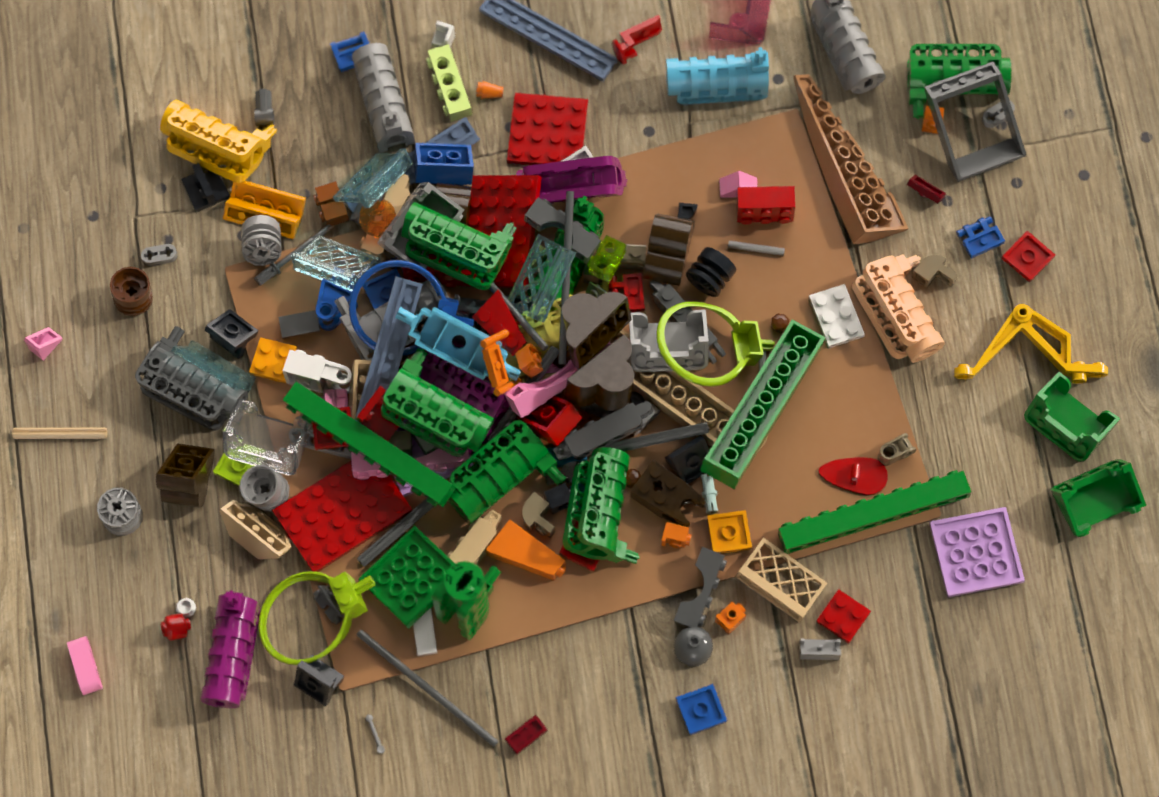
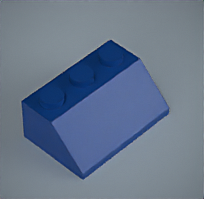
(443, 163)

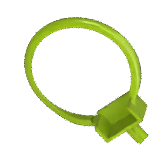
(745, 337)
(348, 598)

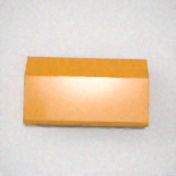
(254, 199)

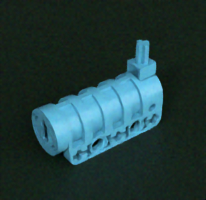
(719, 78)

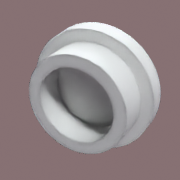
(186, 607)

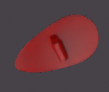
(856, 474)

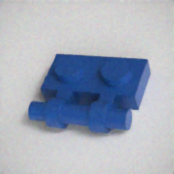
(983, 241)

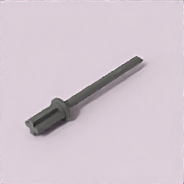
(274, 269)

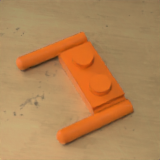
(495, 364)

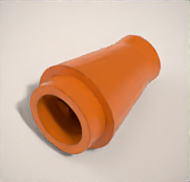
(488, 90)

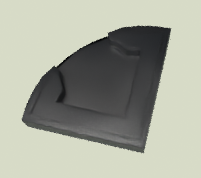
(687, 210)

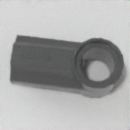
(264, 112)

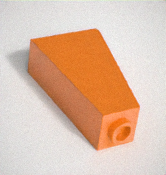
(524, 551)

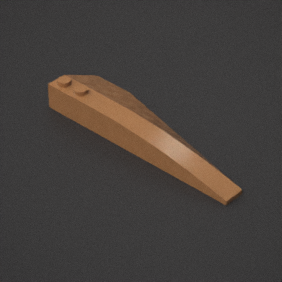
(856, 190)

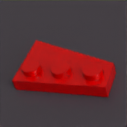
(495, 317)

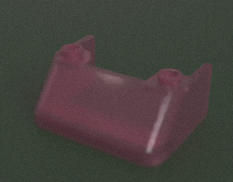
(744, 27)

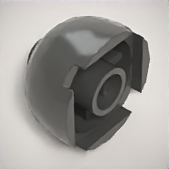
(693, 646)

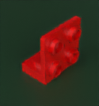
(372, 419)

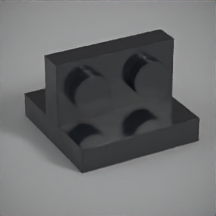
(204, 188)
(231, 332)
(689, 459)
(317, 680)

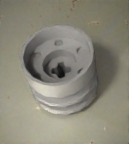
(261, 240)
(256, 483)
(121, 521)

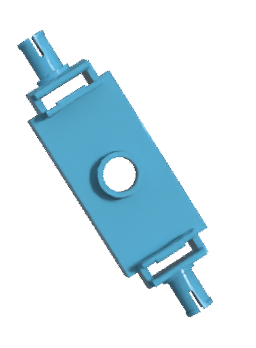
(438, 336)

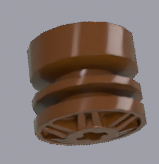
(128, 282)

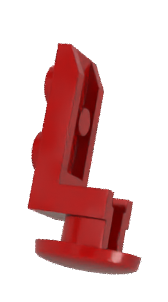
(634, 36)

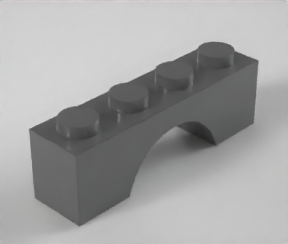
(543, 215)
(710, 565)

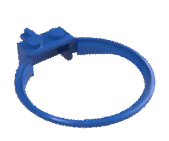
(445, 304)

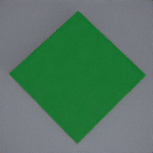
(409, 576)

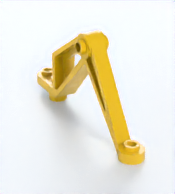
(1022, 320)

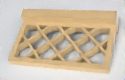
(775, 594)

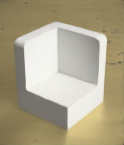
(444, 34)

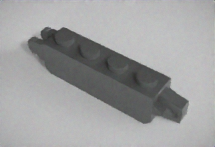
(666, 297)
(604, 431)

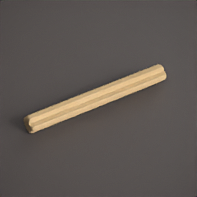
(60, 433)

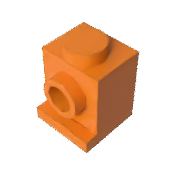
(928, 122)
(529, 360)
(676, 535)
(728, 623)

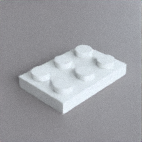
(836, 316)

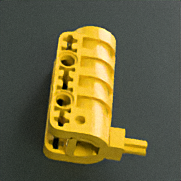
(214, 142)

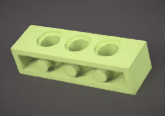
(443, 57)

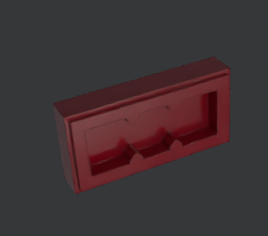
(926, 189)
(526, 734)

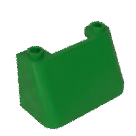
(1067, 420)
(1098, 495)

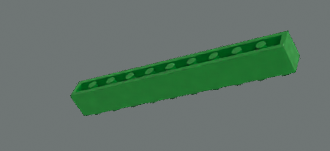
(369, 444)
(874, 512)

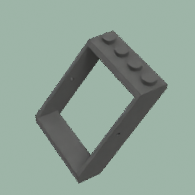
(991, 156)

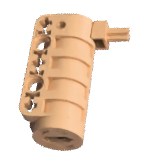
(898, 307)

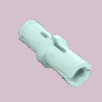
(709, 494)

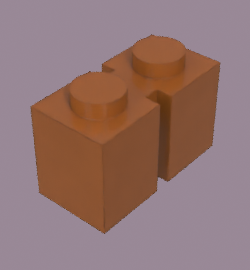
(332, 212)

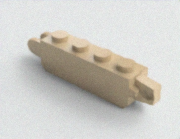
(396, 196)
(474, 544)

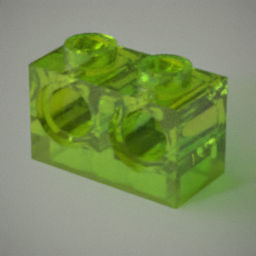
(611, 260)

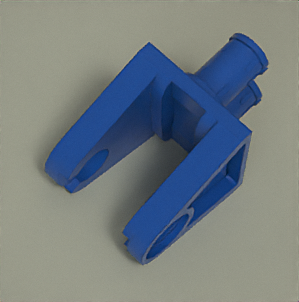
(326, 307)

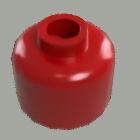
(175, 627)

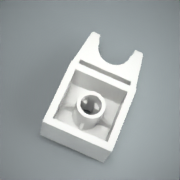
(314, 372)

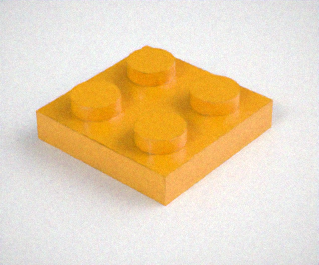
(270, 359)
(729, 532)

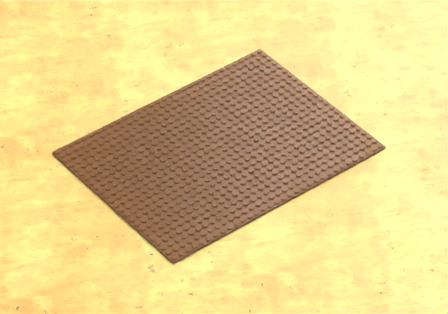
(838, 411)

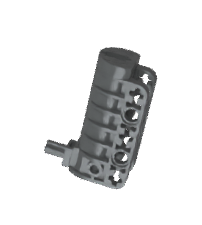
(188, 383)

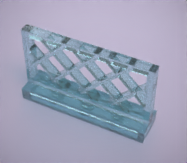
(375, 178)
(330, 271)
(549, 283)
(215, 365)

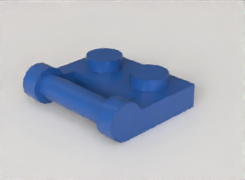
(344, 58)

